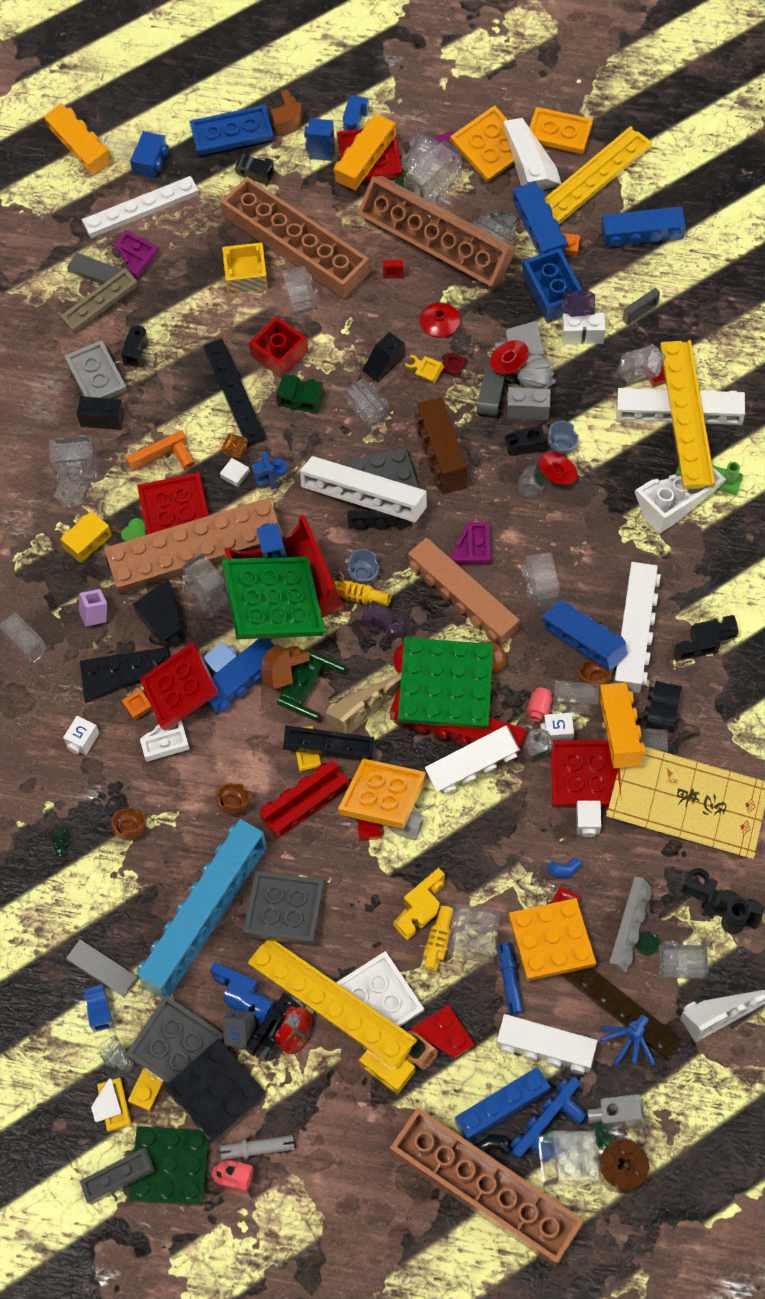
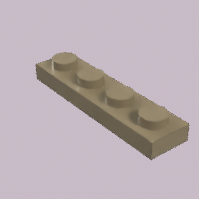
(99, 300)

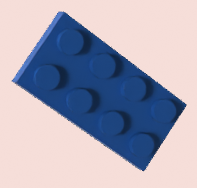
(231, 130)

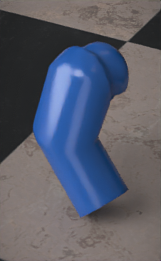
(564, 870)

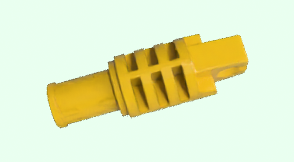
(362, 593)
(438, 939)

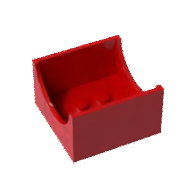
(303, 543)

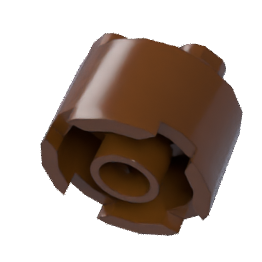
(627, 1153)

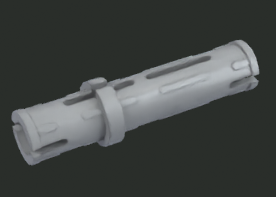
(256, 1147)

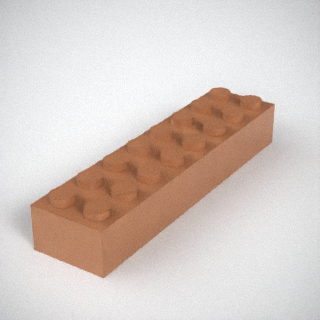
(436, 231)
(295, 237)
(164, 552)
(486, 1187)

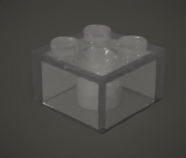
(73, 456)
(205, 584)
(473, 933)
(569, 1159)

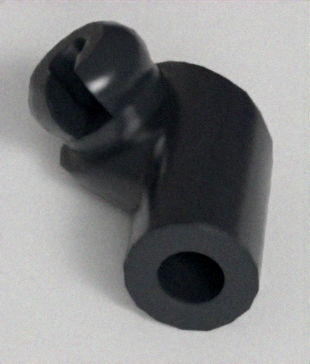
(495, 1141)

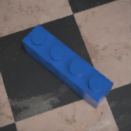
(538, 219)
(643, 226)
(585, 635)
(238, 676)
(502, 1104)

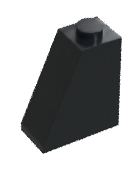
(160, 614)

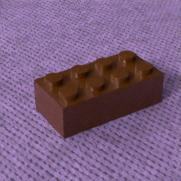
(441, 445)

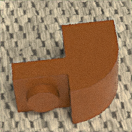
(288, 117)
(277, 665)

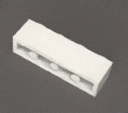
(473, 759)
(546, 1043)

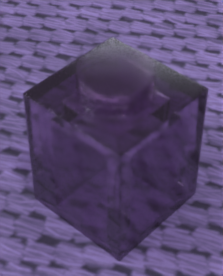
(579, 303)

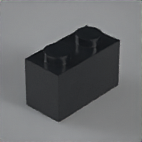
(100, 413)

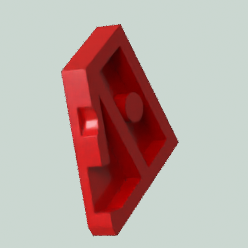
(445, 1033)

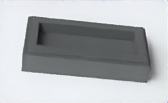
(641, 306)

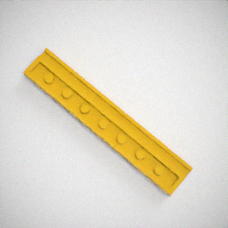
(596, 173)
(687, 415)
(333, 1002)

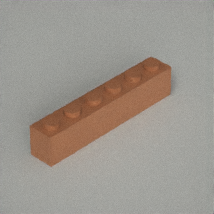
(463, 592)

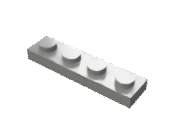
(630, 925)

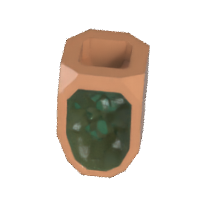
(422, 1052)

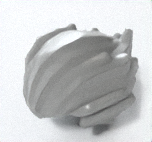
(536, 373)

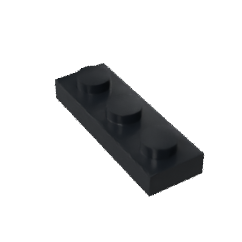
(375, 519)

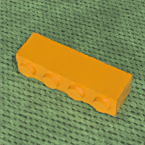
(77, 139)
(364, 151)
(620, 725)

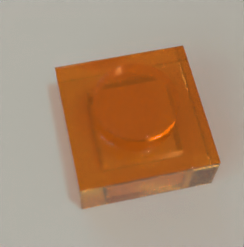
(234, 446)

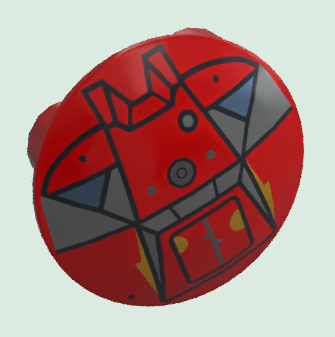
(294, 1030)

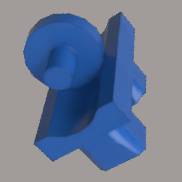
(267, 472)

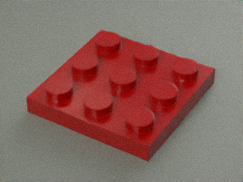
(388, 163)
(172, 502)
(179, 686)
(581, 772)

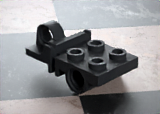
(734, 909)

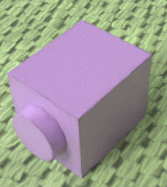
(92, 607)

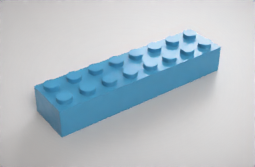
(202, 909)

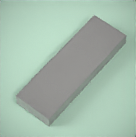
(101, 968)

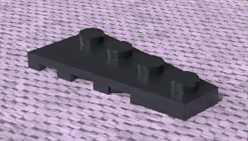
(110, 673)

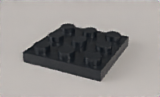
(214, 1090)

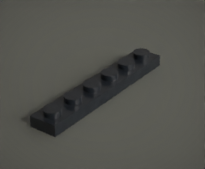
(234, 392)

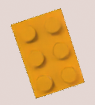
(561, 130)

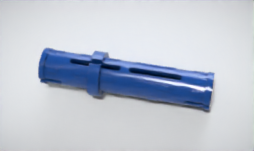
(508, 969)

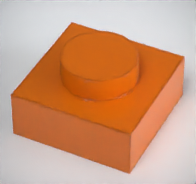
(573, 244)
(137, 704)

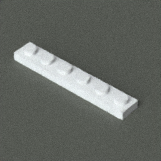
(140, 207)

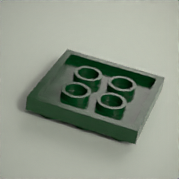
(178, 1164)

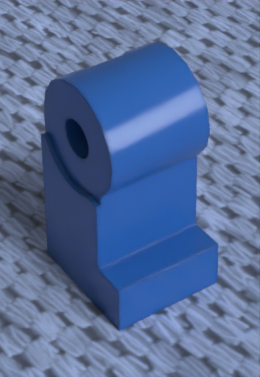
(353, 112)
(98, 1008)

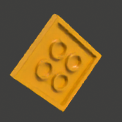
(485, 144)
(382, 793)
(551, 939)

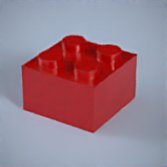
(278, 346)

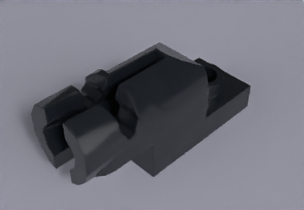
(706, 638)
(266, 1032)

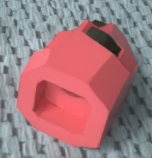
(233, 1175)

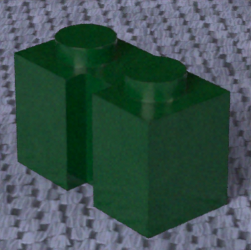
(300, 394)

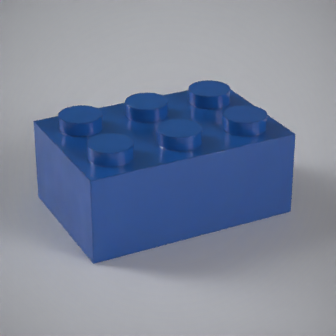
(547, 280)

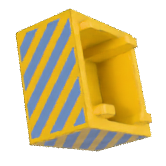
(245, 268)

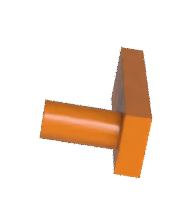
(174, 442)

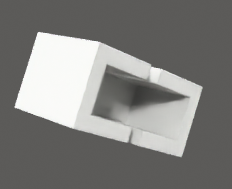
(573, 327)

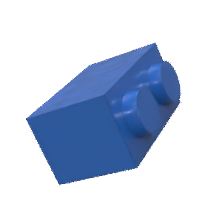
(320, 139)
(149, 154)
(271, 541)

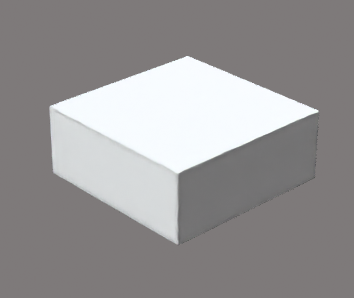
(234, 472)

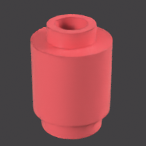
(539, 704)

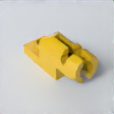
(421, 905)

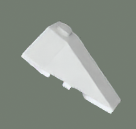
(529, 156)
(666, 501)
(714, 1014)

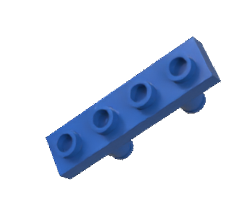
(550, 1107)

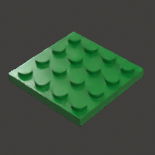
(272, 598)
(445, 683)

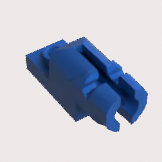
(241, 992)

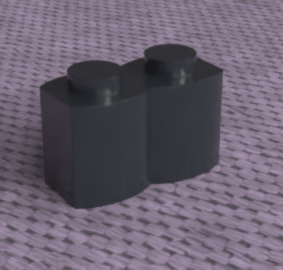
(663, 706)

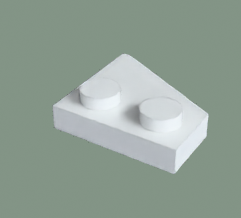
(164, 743)

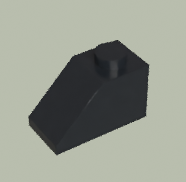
(384, 357)

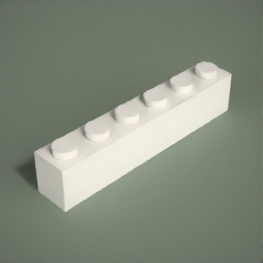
(653, 406)
(363, 489)
(636, 624)

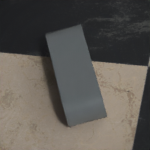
(490, 392)

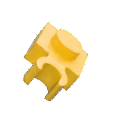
(427, 369)

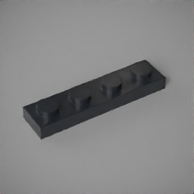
(328, 743)

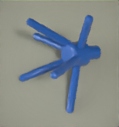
(634, 1033)

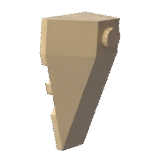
(360, 706)

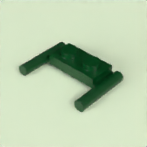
(303, 680)

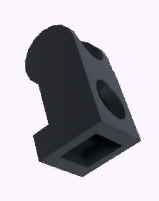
(255, 169)
(133, 347)
(526, 441)

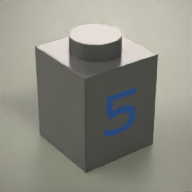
(238, 1028)

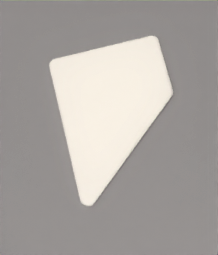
(106, 1103)

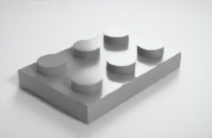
(95, 371)

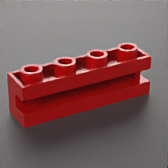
(304, 799)

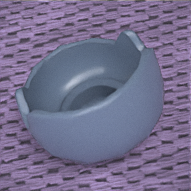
(562, 437)
(362, 566)

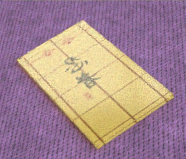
(690, 801)

